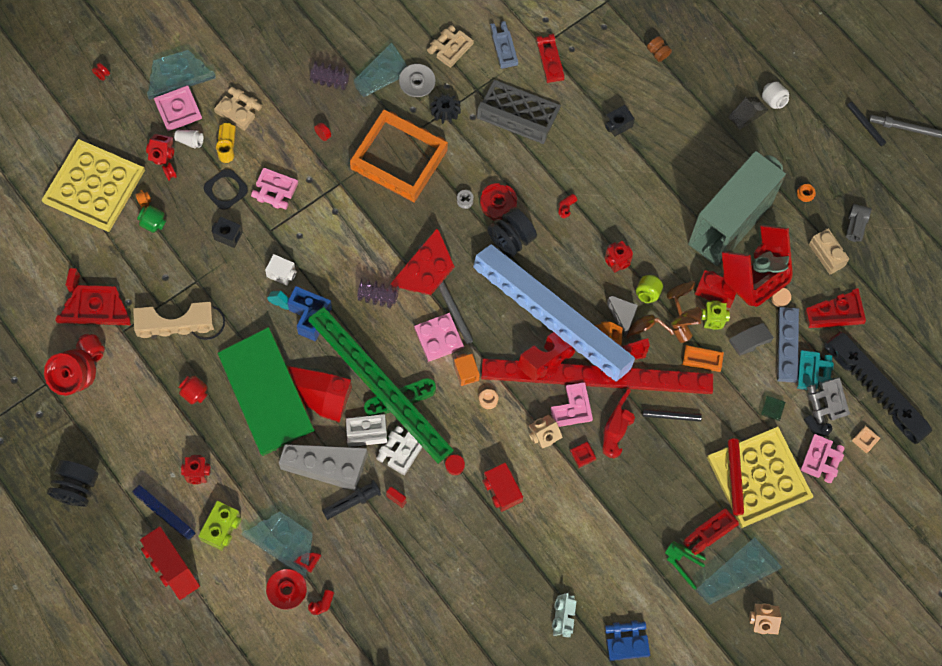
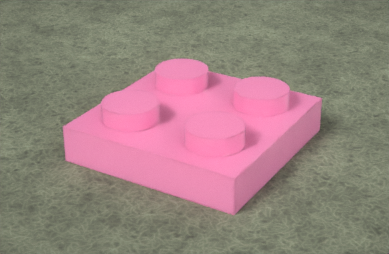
(177, 108)
(438, 337)

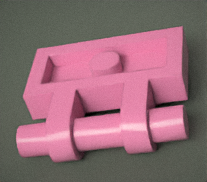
(276, 183)
(816, 457)

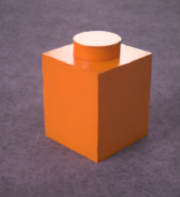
(466, 369)

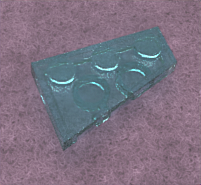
(380, 72)

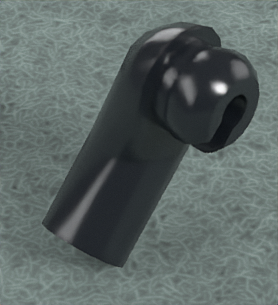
(818, 429)

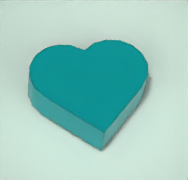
(279, 299)

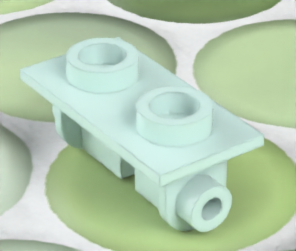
(564, 606)

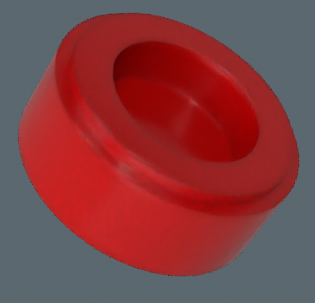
(322, 131)
(455, 464)

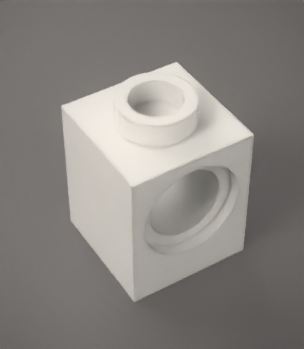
(280, 270)

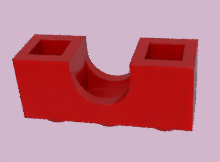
(538, 363)

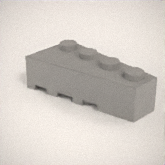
(327, 464)

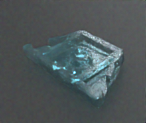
(177, 72)
(283, 540)

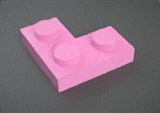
(578, 408)

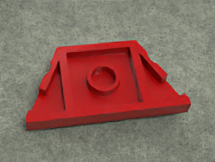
(426, 268)
(94, 306)

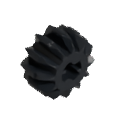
(451, 106)

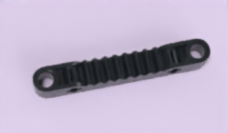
(913, 425)

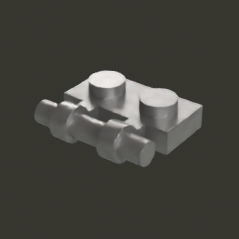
(833, 397)

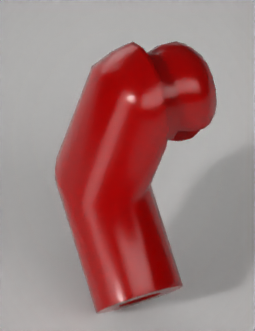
(564, 206)

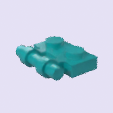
(809, 369)

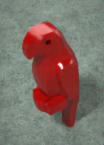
(616, 428)

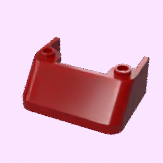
(750, 284)

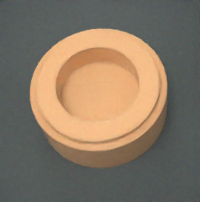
(781, 298)
(488, 399)

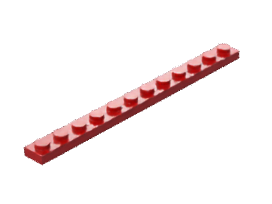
(593, 376)

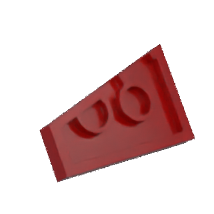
(840, 311)

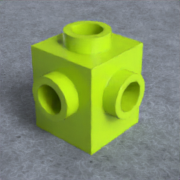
(715, 315)

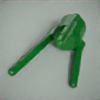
(676, 552)

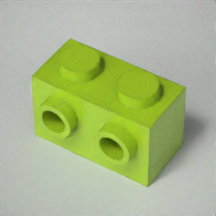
(220, 526)

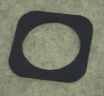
(243, 190)

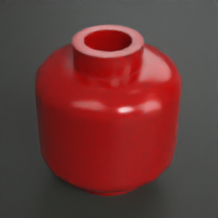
(92, 345)
(193, 390)

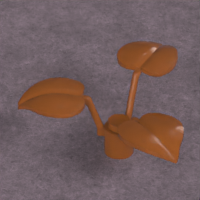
(679, 324)

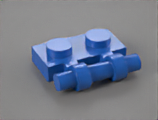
(627, 647)

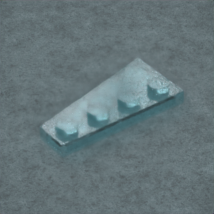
(742, 570)

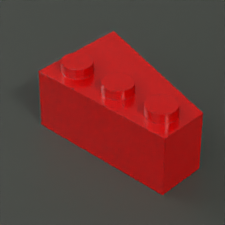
(169, 563)

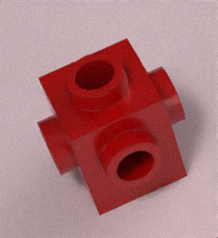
(160, 149)
(618, 256)
(198, 475)

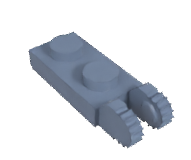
(504, 46)

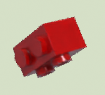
(715, 289)
(503, 487)

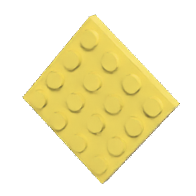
(93, 185)
(768, 476)

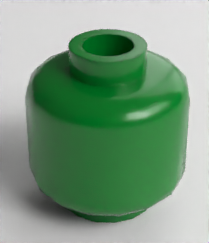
(151, 218)

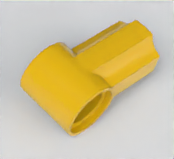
(226, 142)

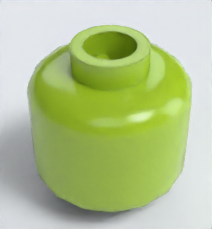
(649, 288)

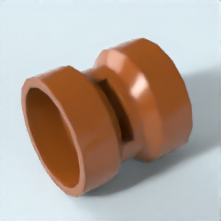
(659, 49)

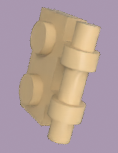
(454, 49)
(236, 113)

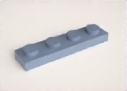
(788, 344)

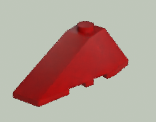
(322, 392)

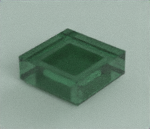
(773, 408)

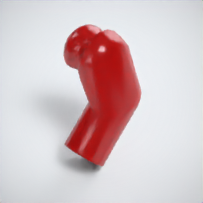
(323, 605)

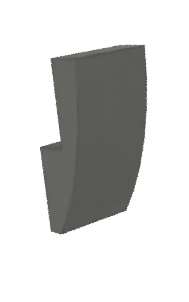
(750, 339)

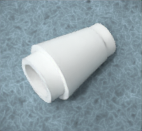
(189, 137)

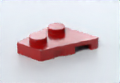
(638, 349)

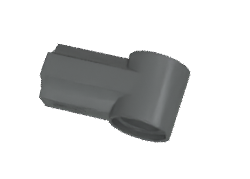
(859, 217)

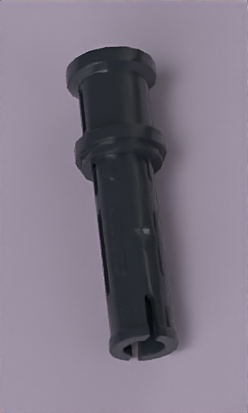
(360, 495)

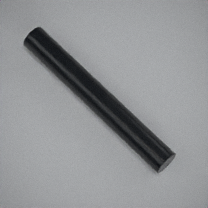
(865, 122)
(672, 415)

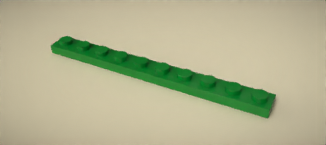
(381, 385)

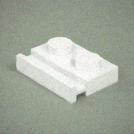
(366, 430)

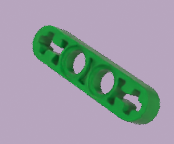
(424, 395)

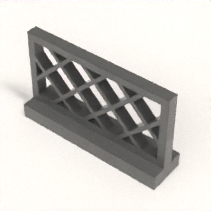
(513, 121)

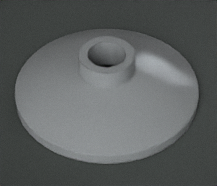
(417, 73)

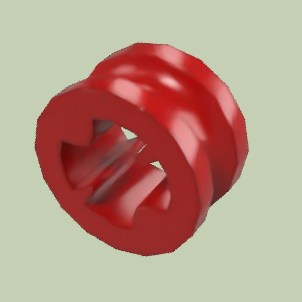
(100, 71)
(169, 171)

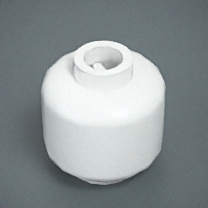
(775, 95)

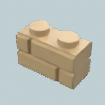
(829, 251)

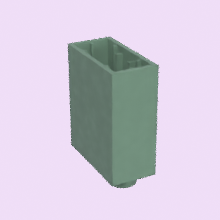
(737, 207)

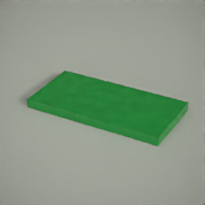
(266, 391)

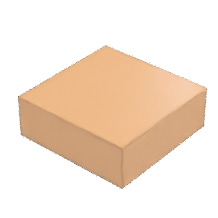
(866, 439)

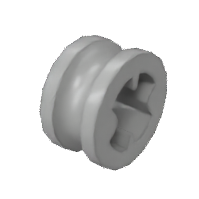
(465, 193)

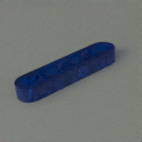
(163, 512)

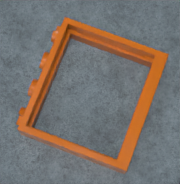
(384, 178)

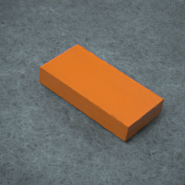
(703, 358)

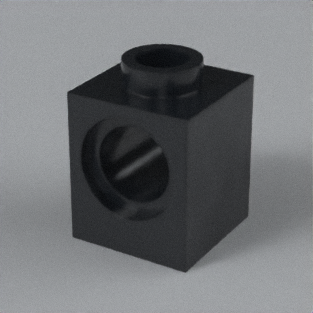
(621, 114)
(231, 238)

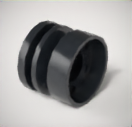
(512, 232)
(71, 488)

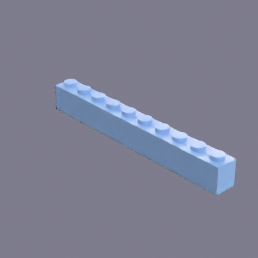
(554, 313)

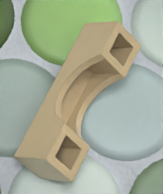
(198, 318)

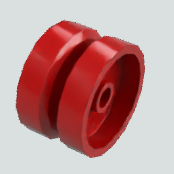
(69, 372)

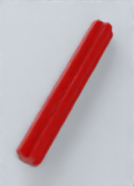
(736, 477)

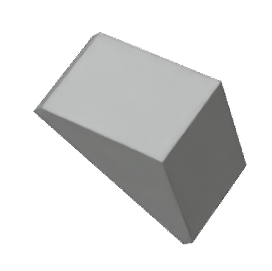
(622, 312)

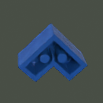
(307, 304)

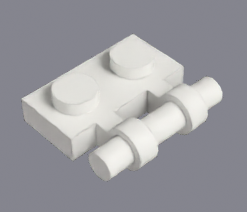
(405, 453)

